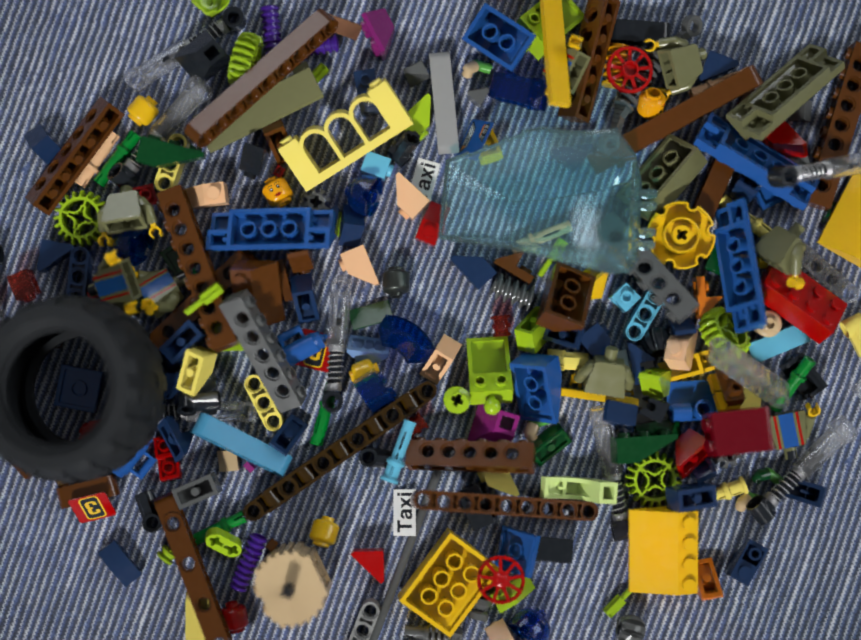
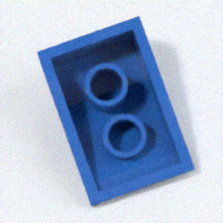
(498, 37)
(537, 386)

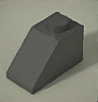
(197, 490)

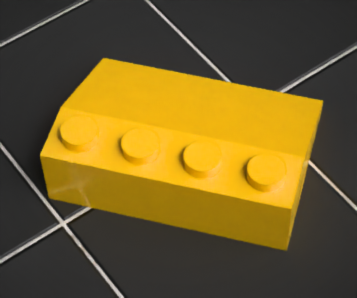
(843, 227)
(662, 551)
(446, 583)

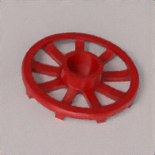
(629, 70)
(501, 579)

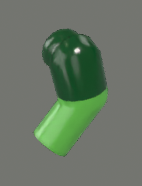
(766, 474)

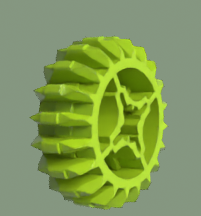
(244, 55)
(78, 225)
(720, 324)
(646, 486)

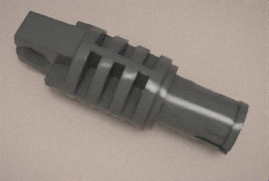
(430, 633)

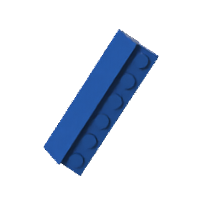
(750, 158)
(271, 229)
(739, 267)

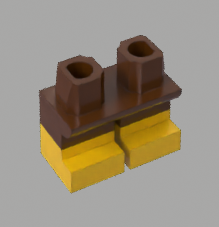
(726, 391)

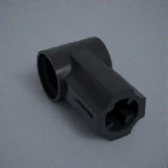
(403, 149)
(202, 401)
(379, 459)
(147, 509)

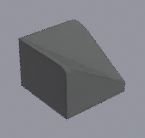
(416, 74)

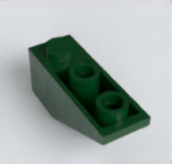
(163, 154)
(637, 447)

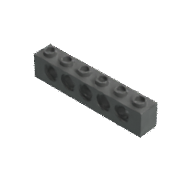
(658, 272)
(253, 345)

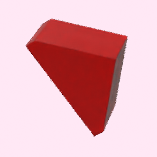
(372, 560)

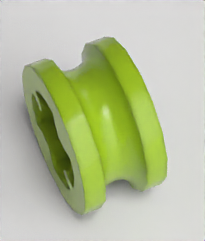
(166, 554)

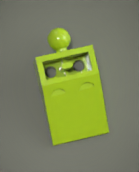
(532, 21)
(489, 372)

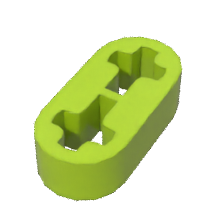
(224, 542)

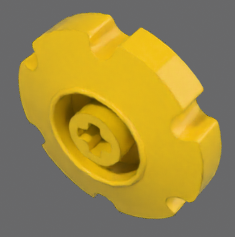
(697, 238)

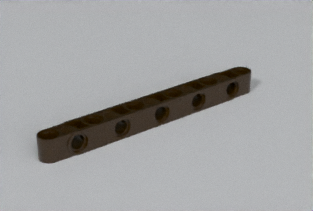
(339, 451)

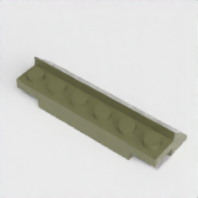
(784, 92)
(289, 95)

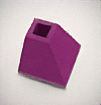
(380, 30)
(493, 427)

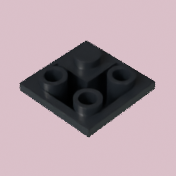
(202, 57)

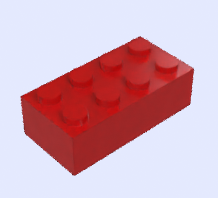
(809, 309)

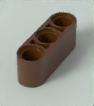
(85, 488)

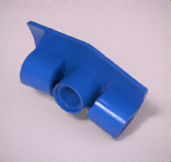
(686, 398)

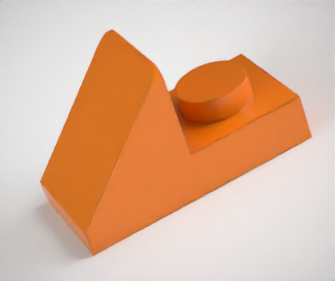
(700, 288)
(708, 581)

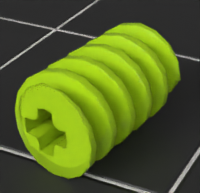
(459, 407)

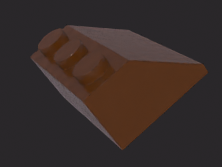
(264, 283)
(565, 299)

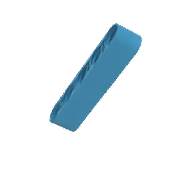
(241, 444)

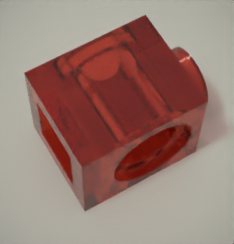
(24, 285)

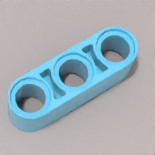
(635, 319)
(785, 340)

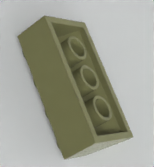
(670, 172)

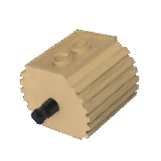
(292, 584)

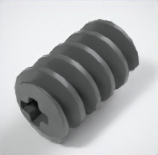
(512, 291)

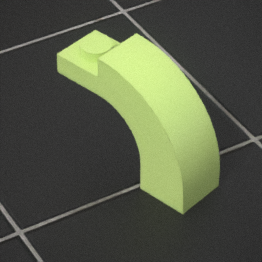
(579, 488)

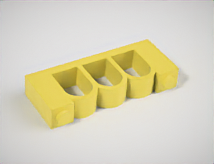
(302, 163)

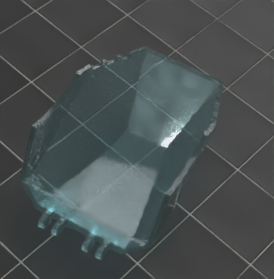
(551, 197)

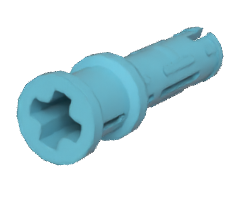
(394, 462)

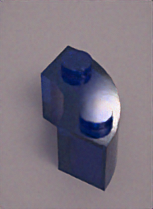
(519, 91)
(405, 338)
(374, 391)

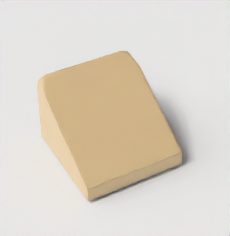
(228, 461)

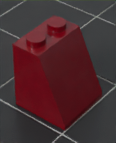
(737, 431)

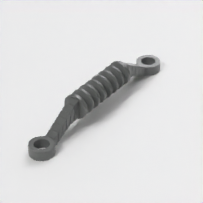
(624, 106)

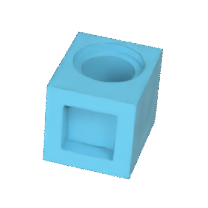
(377, 165)
(624, 297)

